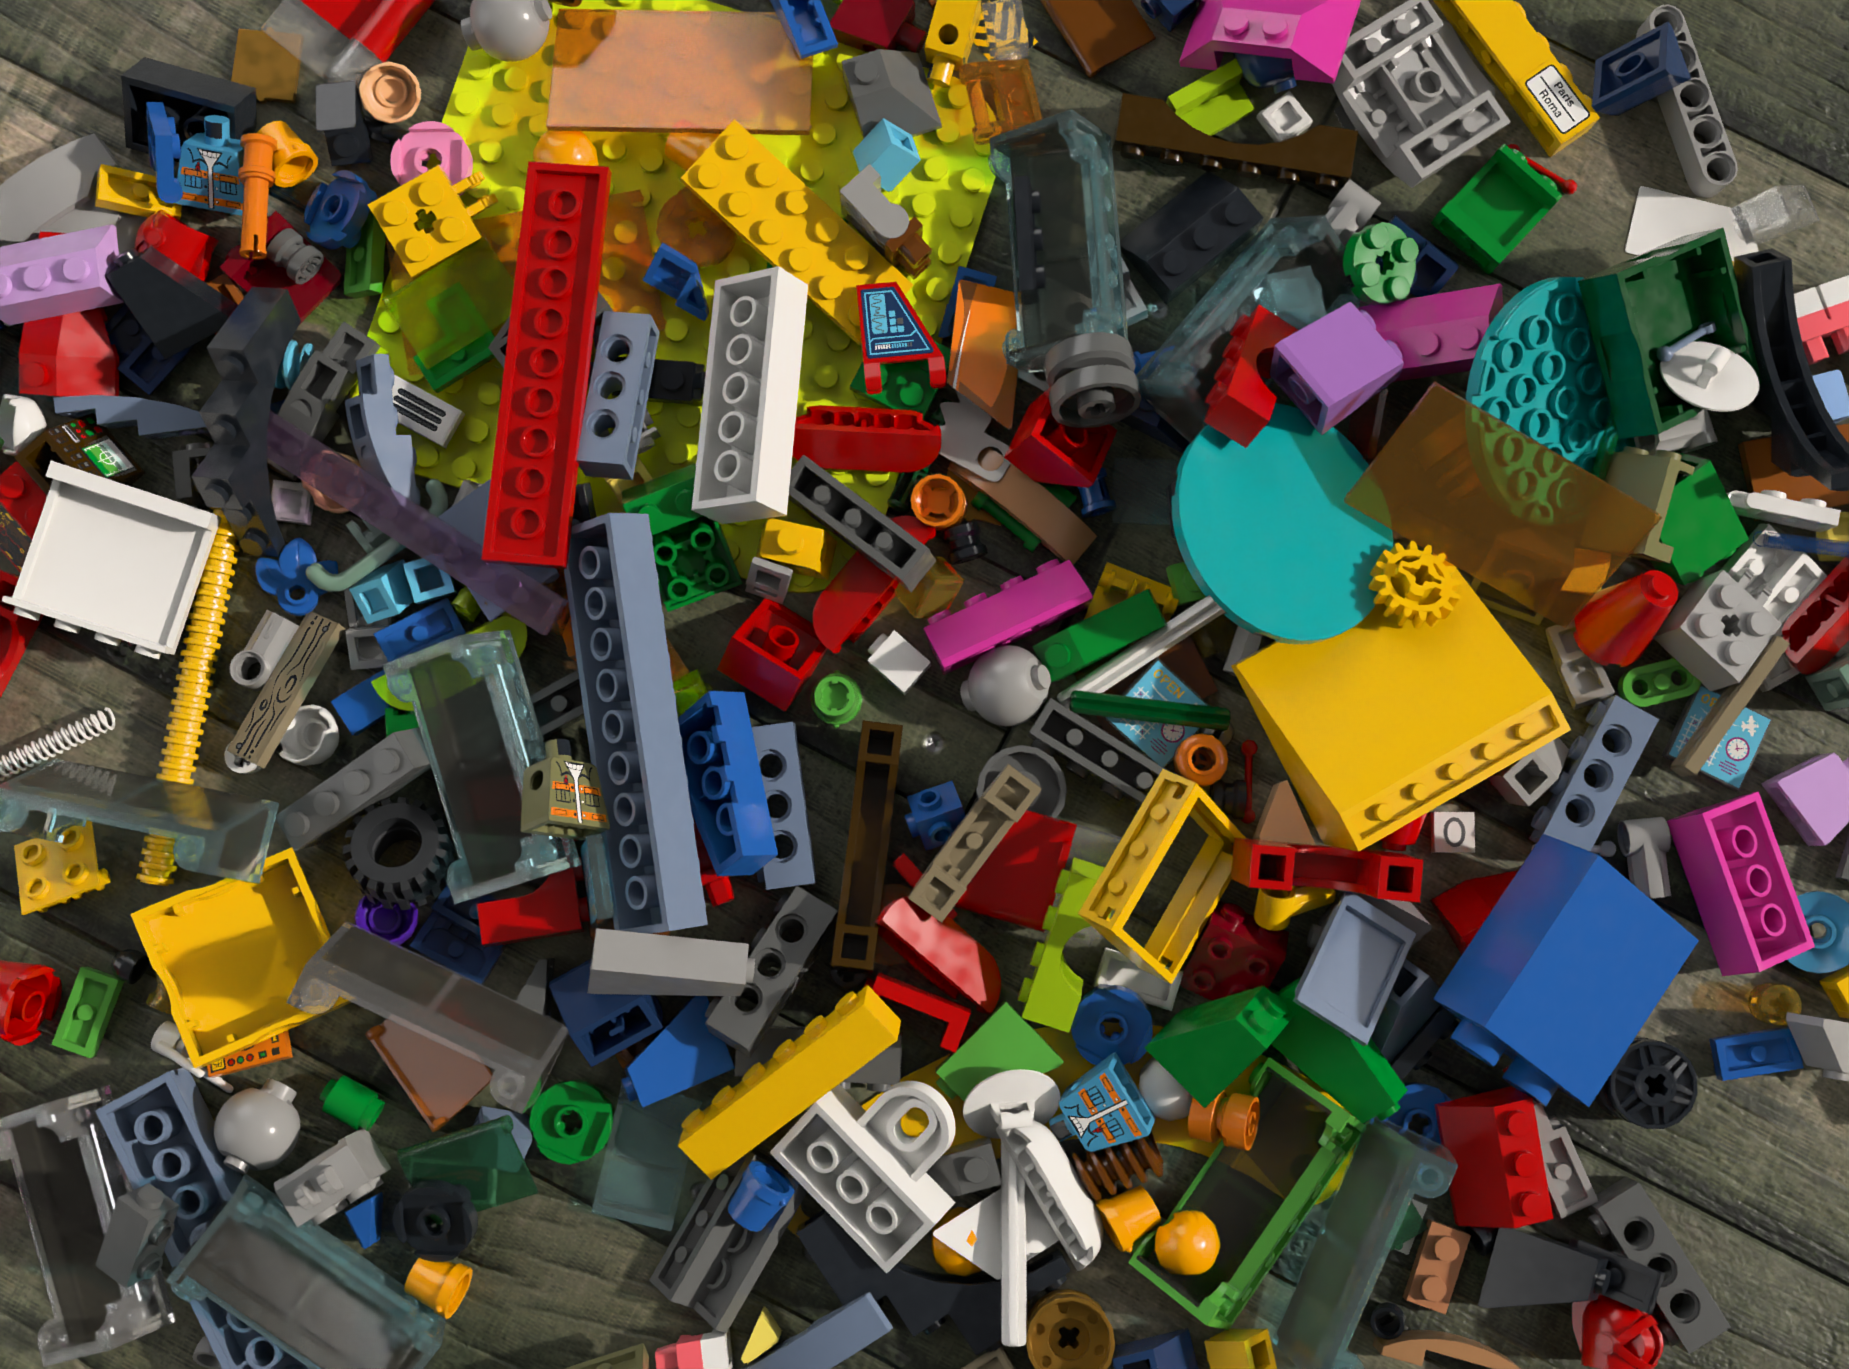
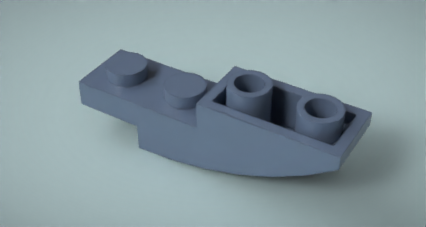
(373, 428)

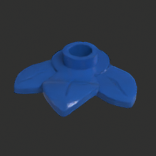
(289, 573)

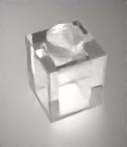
(1005, 30)

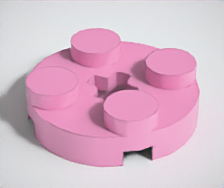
(429, 139)

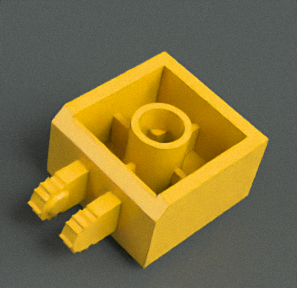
(453, 228)

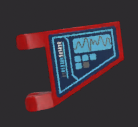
(894, 335)

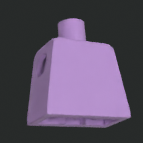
(1814, 797)

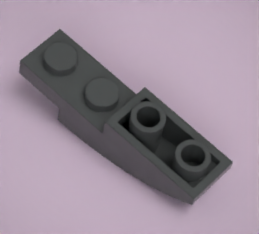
(325, 384)

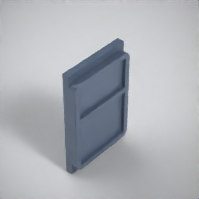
(1354, 967)

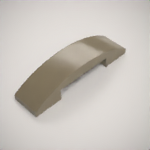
(973, 842)

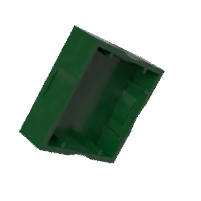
(1653, 305)

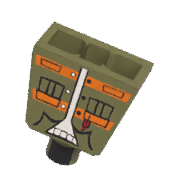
(562, 796)

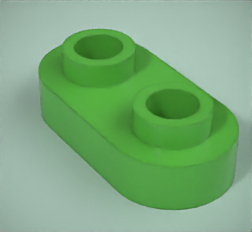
(1657, 683)

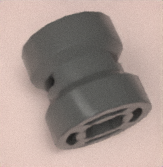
(298, 259)

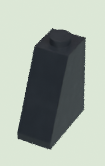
(168, 300)
(1540, 1271)

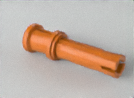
(257, 179)

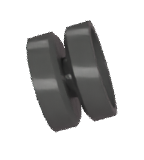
(1092, 380)
(1038, 768)

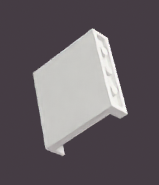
(114, 561)

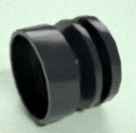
(1673, 1090)

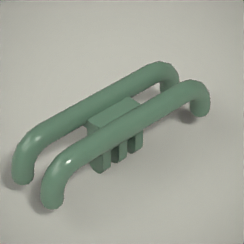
(377, 546)

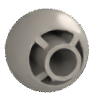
(507, 27)
(1006, 686)
(257, 1127)

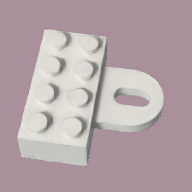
(869, 1169)

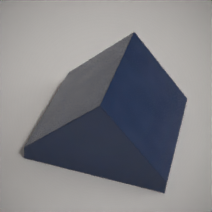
(1638, 71)

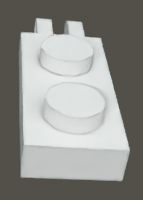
(1775, 508)

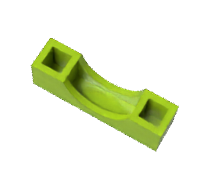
(1055, 989)

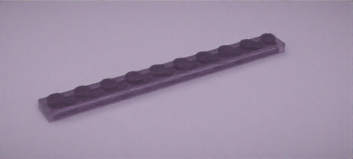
(411, 525)

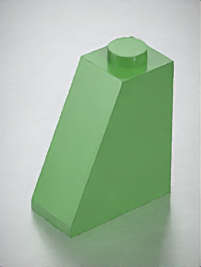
(995, 1046)

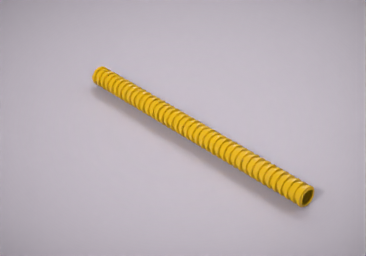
(192, 689)

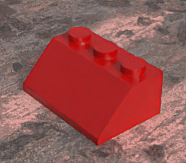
(1498, 1159)

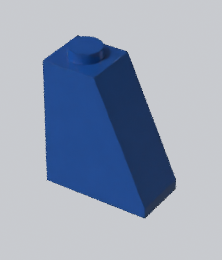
(677, 1057)

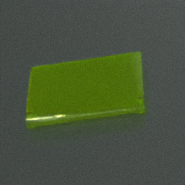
(453, 303)

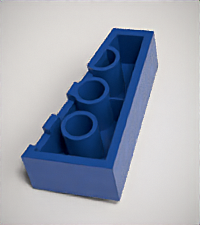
(726, 784)

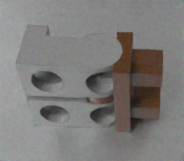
(885, 223)

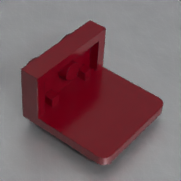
(263, 273)
(1233, 955)

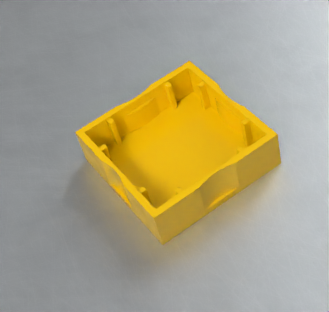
(235, 957)

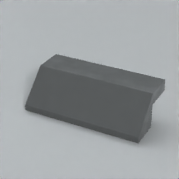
(714, 1257)

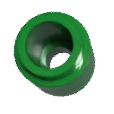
(351, 1103)

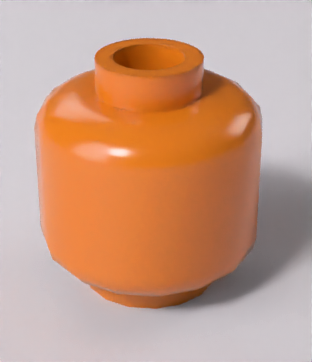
(1213, 753)

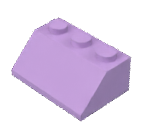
(58, 275)

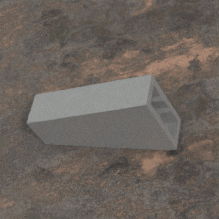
(667, 965)

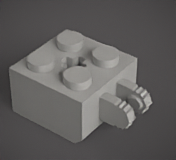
(1719, 628)
(325, 1181)

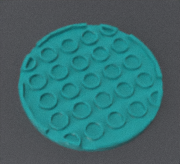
(1544, 372)
(1273, 530)

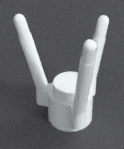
(169, 1043)

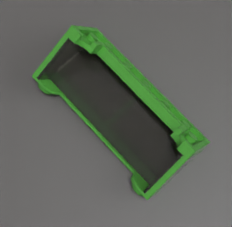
(1257, 1194)

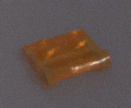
(1012, 93)

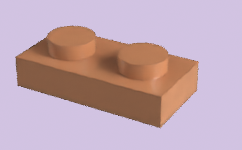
(1436, 1266)

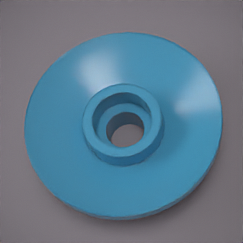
(1832, 948)

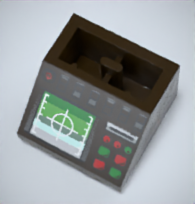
(80, 446)

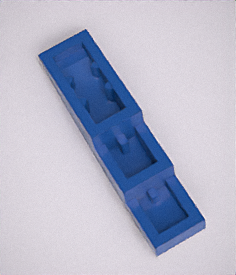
(806, 26)

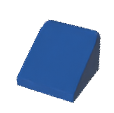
(367, 1220)

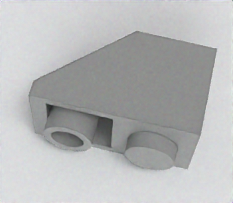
(1531, 775)

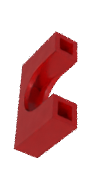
(1295, 864)
(545, 913)

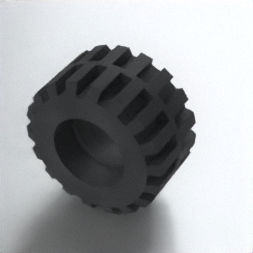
(390, 825)

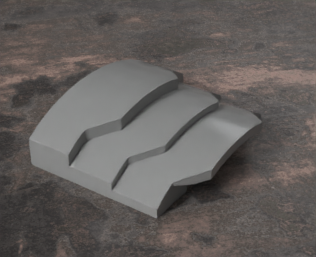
(1415, 92)
(60, 196)

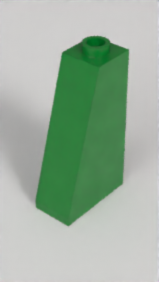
(1342, 1067)

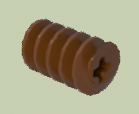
(1119, 1165)

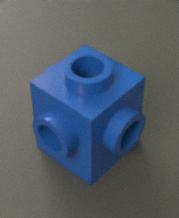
(935, 814)

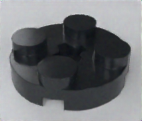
(448, 1202)

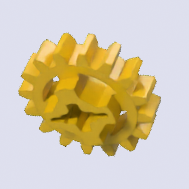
(1414, 585)

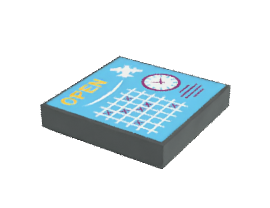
(1737, 749)

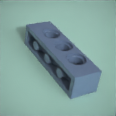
(617, 453)
(1630, 731)
(798, 867)

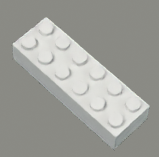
(750, 397)

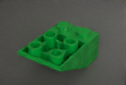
(687, 546)

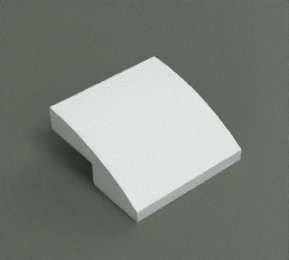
(1787, 572)

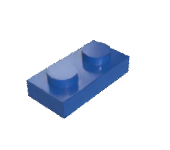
(419, 630)
(1755, 1053)

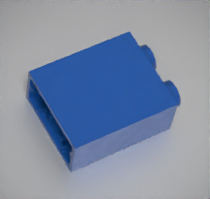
(1563, 973)

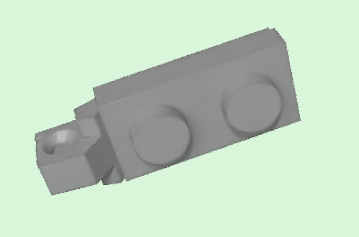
(1565, 1174)

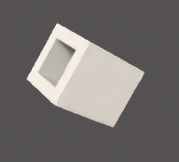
(897, 661)

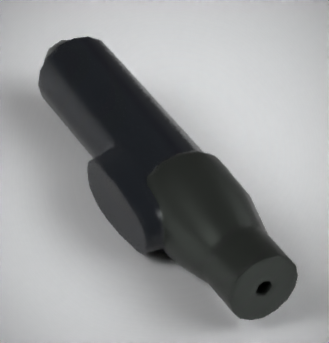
(384, 132)

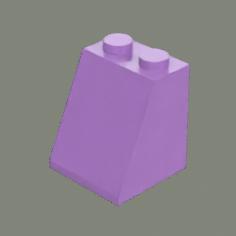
(1335, 365)

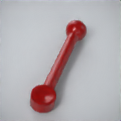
(1568, 186)
(1248, 749)

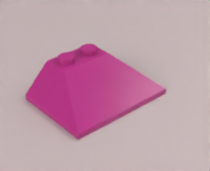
(1301, 30)

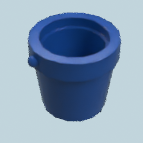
(759, 1196)

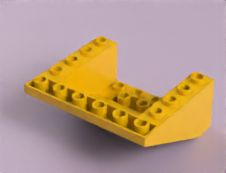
(1398, 715)

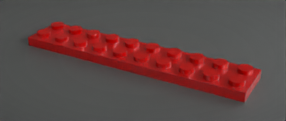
(547, 365)

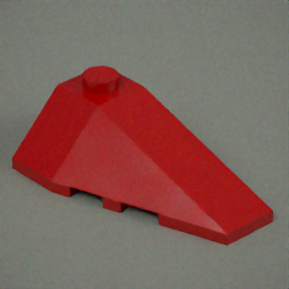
(68, 354)

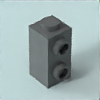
(137, 1235)

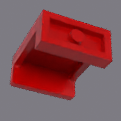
(926, 1002)

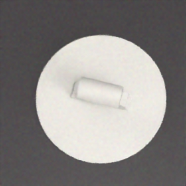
(1710, 377)
(1010, 1101)

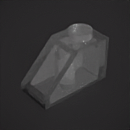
(1774, 213)

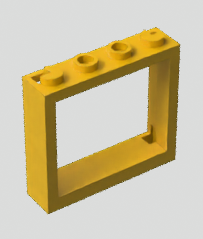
(1138, 859)

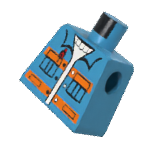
(211, 168)
(1103, 1108)

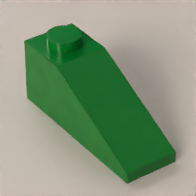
(1100, 635)

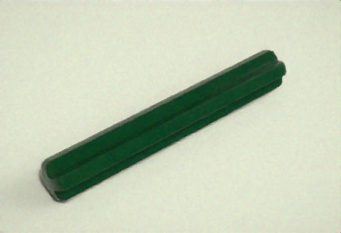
(1149, 710)

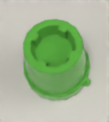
(836, 699)

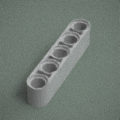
(1700, 118)

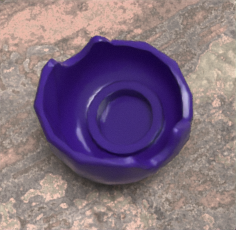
(389, 924)

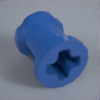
(1096, 497)

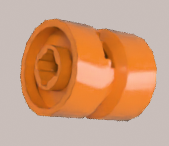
(939, 502)
(1228, 1118)

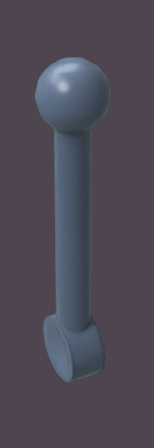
(1665, 353)

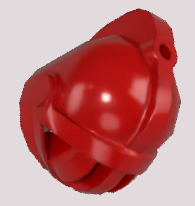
(177, 241)
(1616, 1335)

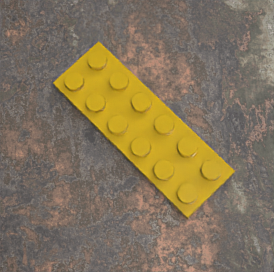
(788, 224)

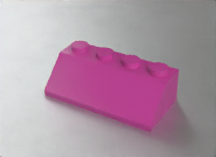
(1438, 330)
(1008, 615)
(1741, 885)

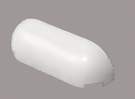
(1056, 1190)

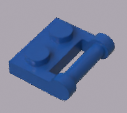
(163, 149)

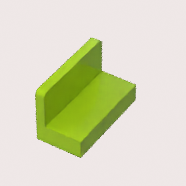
(1213, 100)

